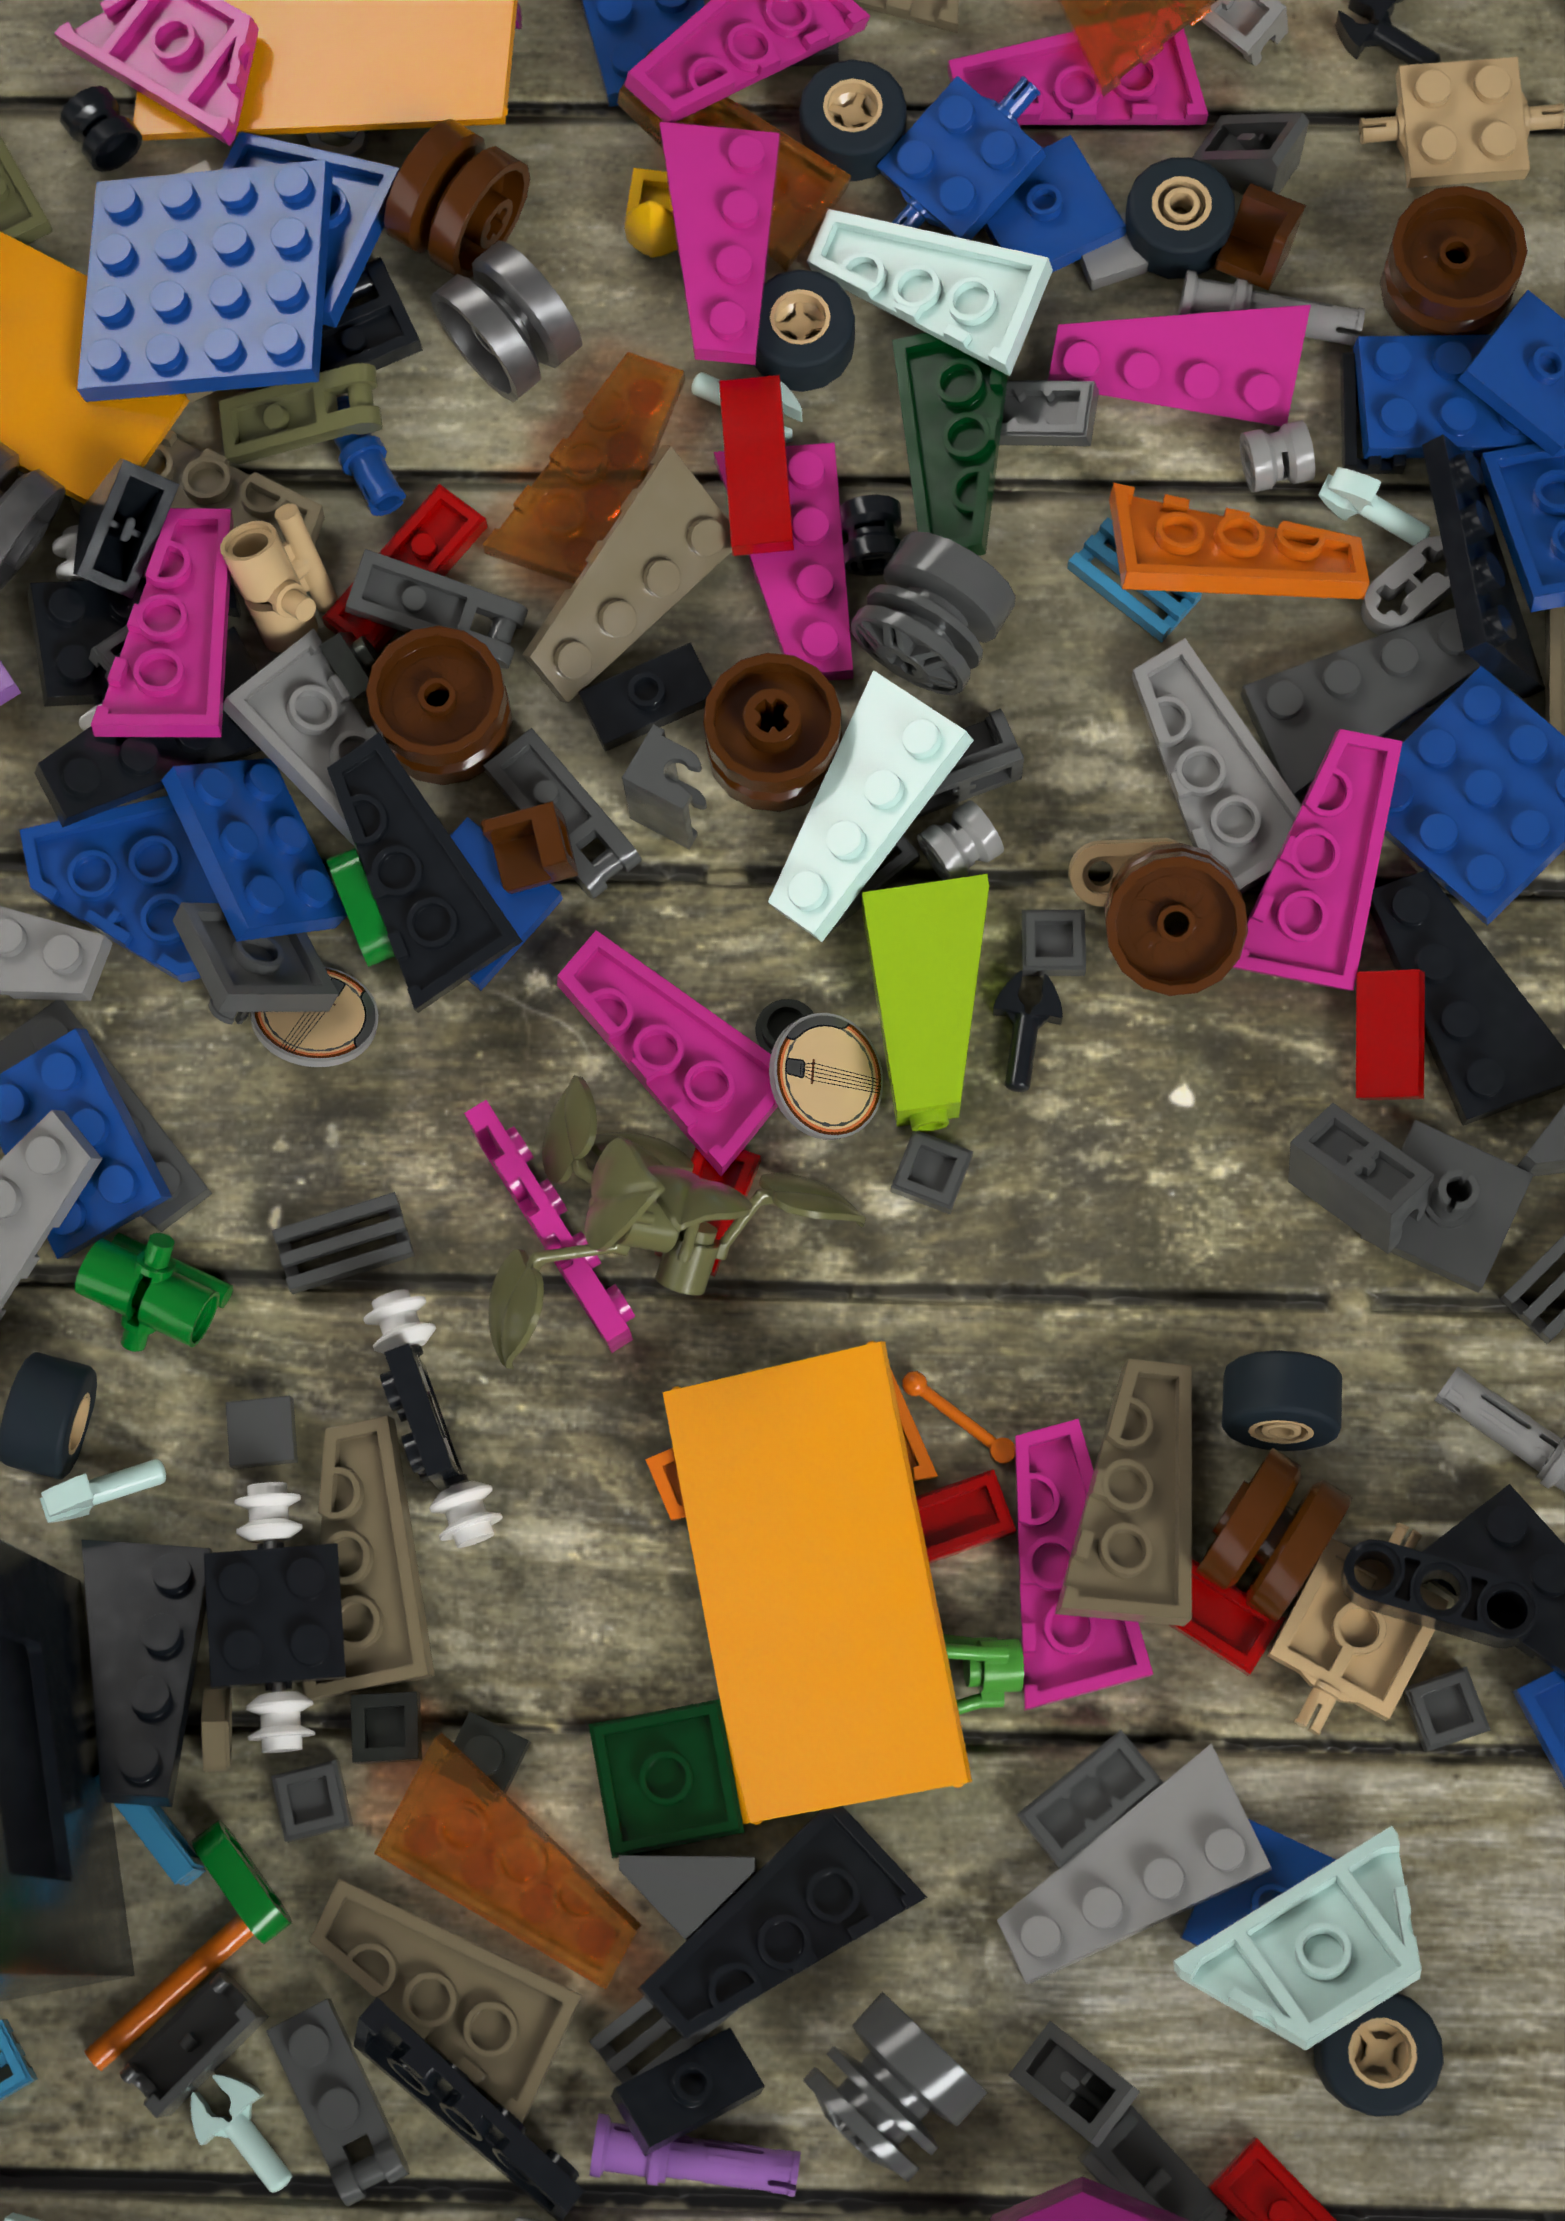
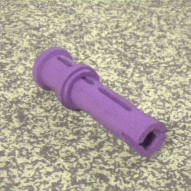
(694, 2160)

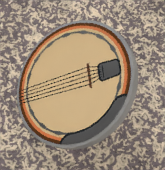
(322, 1037)
(826, 1076)

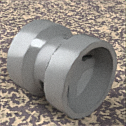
(1277, 456)
(958, 844)

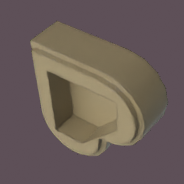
(216, 1729)

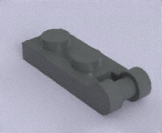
(418, 599)
(533, 776)
(337, 2099)

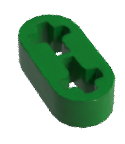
(361, 907)
(241, 1882)

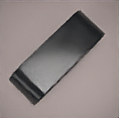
(1472, 1586)

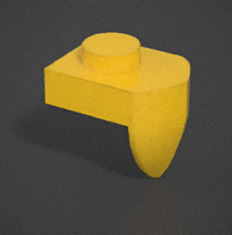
(650, 214)

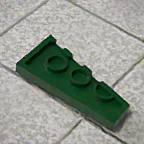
(951, 436)

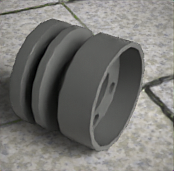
(933, 612)
(893, 2088)

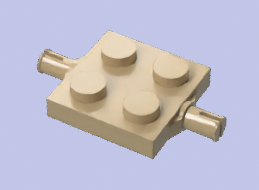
(1462, 122)
(1347, 1649)

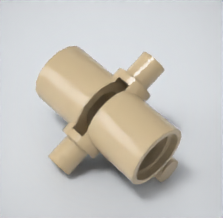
(278, 575)

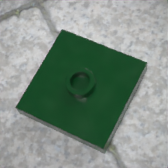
(666, 1778)

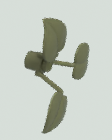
(694, 1201)
(619, 1216)

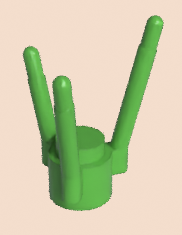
(987, 1664)

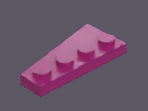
(736, 46)
(1149, 94)
(722, 220)
(1199, 362)
(808, 584)
(176, 637)
(1323, 880)
(680, 1051)
(542, 1209)
(1062, 1652)

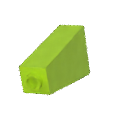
(925, 978)

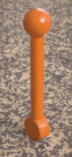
(1001, 1449)

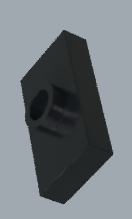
(645, 696)
(687, 2091)

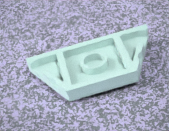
(1316, 1949)

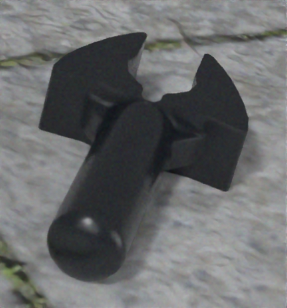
(1380, 33)
(1025, 1027)

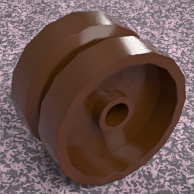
(455, 197)
(1453, 263)
(440, 704)
(772, 731)
(1188, 954)
(1271, 1533)

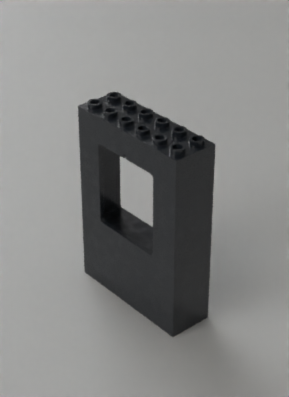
(57, 1835)

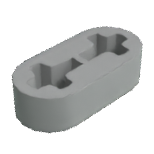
(1404, 576)

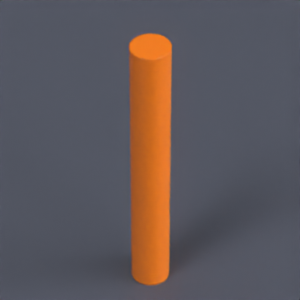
(168, 1993)

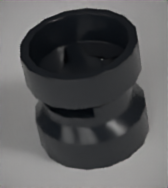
(96, 122)
(871, 532)

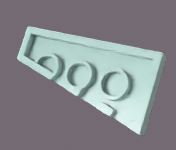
(942, 284)
(871, 794)

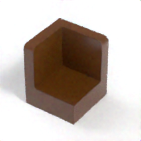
(1260, 237)
(531, 847)

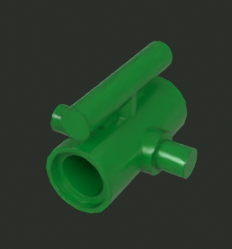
(151, 1289)

